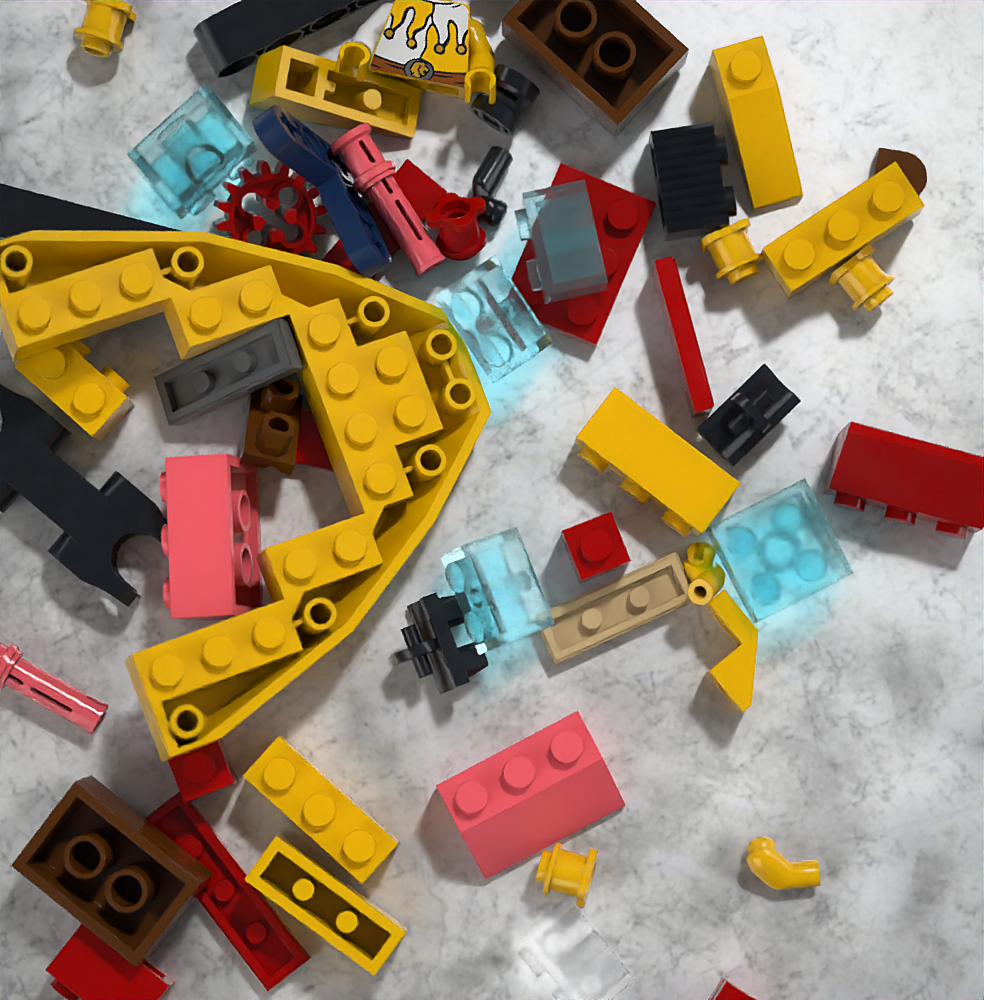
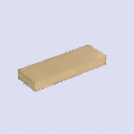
(617, 608)

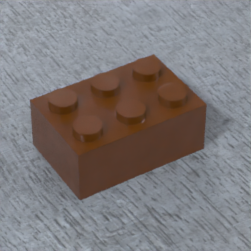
(598, 52)
(112, 870)

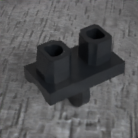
(748, 415)
(433, 645)

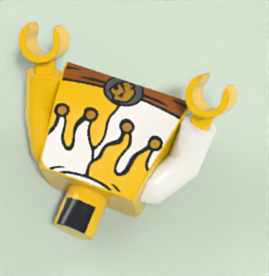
(424, 46)

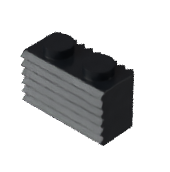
(691, 181)

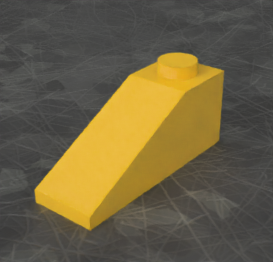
(317, 94)
(756, 121)

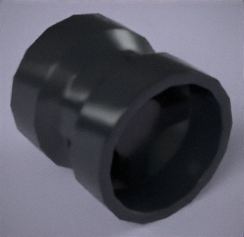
(512, 96)

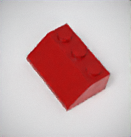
(907, 479)

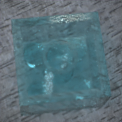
(779, 551)

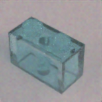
(562, 241)
(493, 319)
(497, 590)

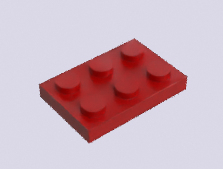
(620, 225)

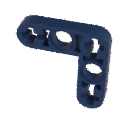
(311, 159)

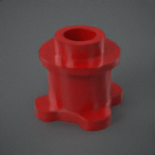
(458, 226)

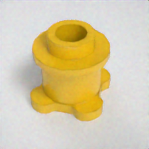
(104, 26)
(733, 252)
(863, 280)
(567, 872)

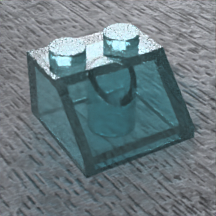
(193, 153)

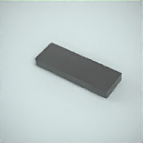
(228, 372)

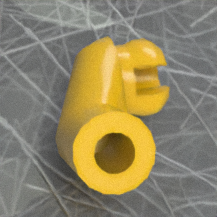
(705, 574)
(776, 870)

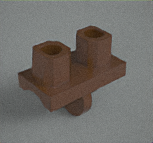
(272, 426)

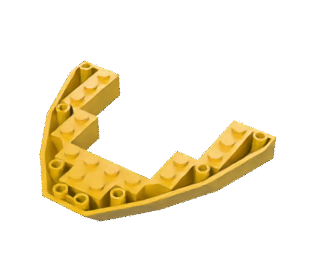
(384, 391)

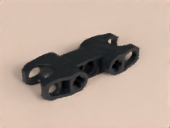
(91, 518)

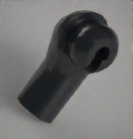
(486, 183)

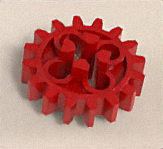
(266, 186)

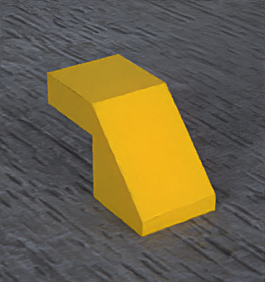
(736, 670)

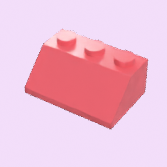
(211, 537)
(531, 795)

